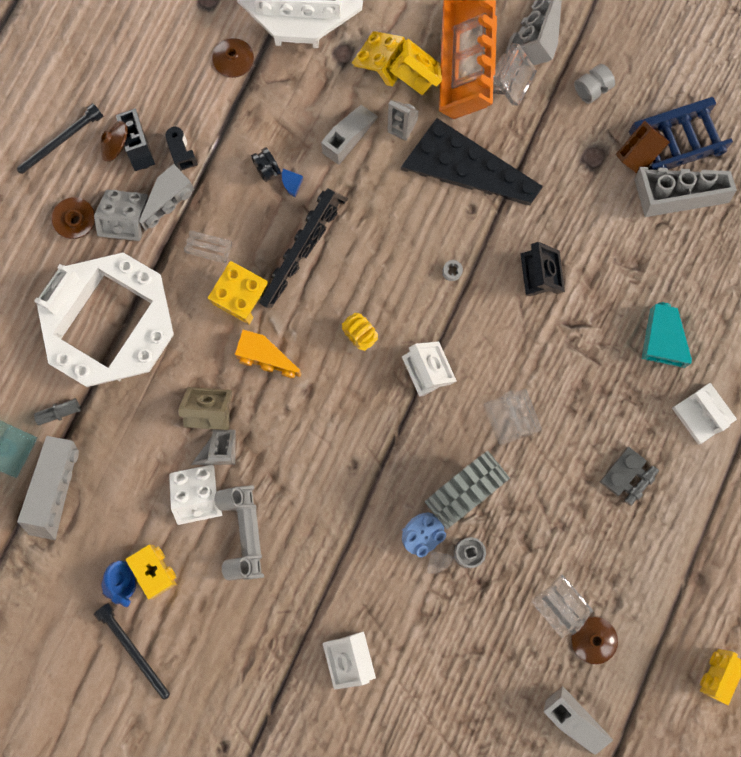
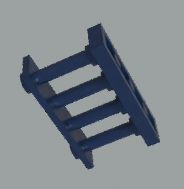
(683, 116)

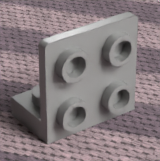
(120, 215)

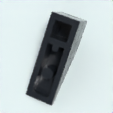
(136, 141)

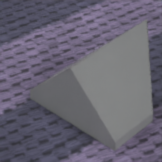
(219, 449)

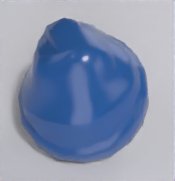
(119, 583)

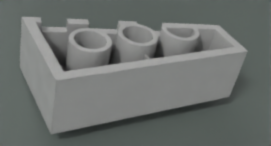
(682, 190)
(48, 488)

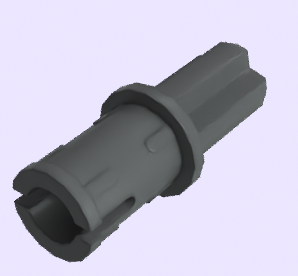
(57, 412)

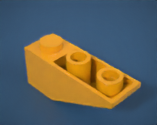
(258, 350)

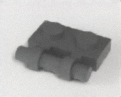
(622, 473)

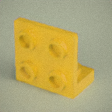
(379, 54)
(237, 292)
(722, 676)

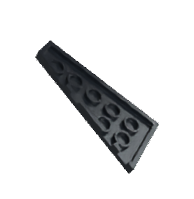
(462, 162)
(304, 243)

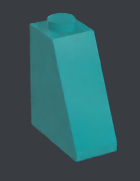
(665, 337)

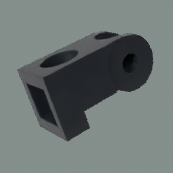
(177, 145)

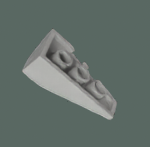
(539, 31)

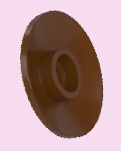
(234, 65)
(113, 141)
(67, 211)
(583, 641)

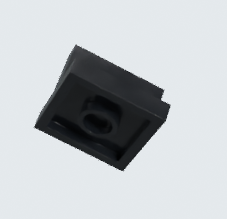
(542, 270)

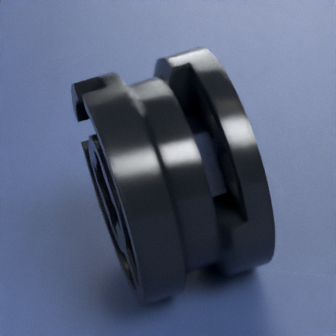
(265, 164)

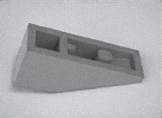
(401, 119)

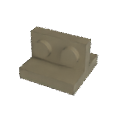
(206, 408)

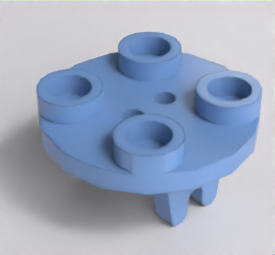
(417, 528)

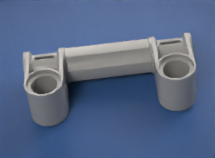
(242, 501)

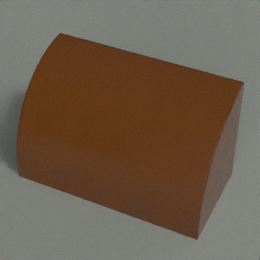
(642, 147)

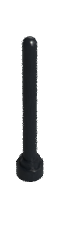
(91, 114)
(106, 615)

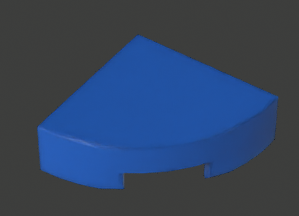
(291, 181)

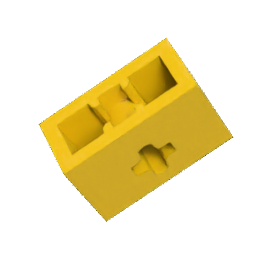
(140, 566)

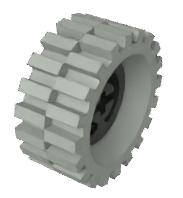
(467, 489)

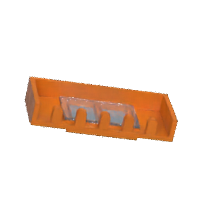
(467, 56)

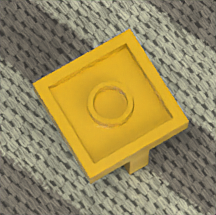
(416, 68)

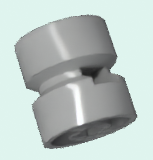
(592, 85)
(469, 552)

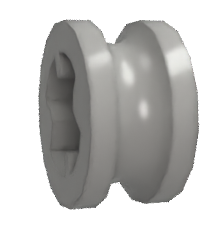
(446, 268)

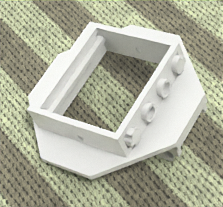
(301, 19)
(68, 294)

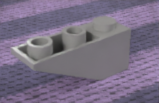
(347, 134)
(167, 192)
(576, 721)

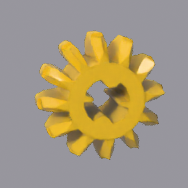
(359, 331)

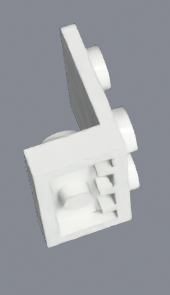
(193, 494)

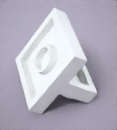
(428, 367)
(704, 414)
(349, 661)

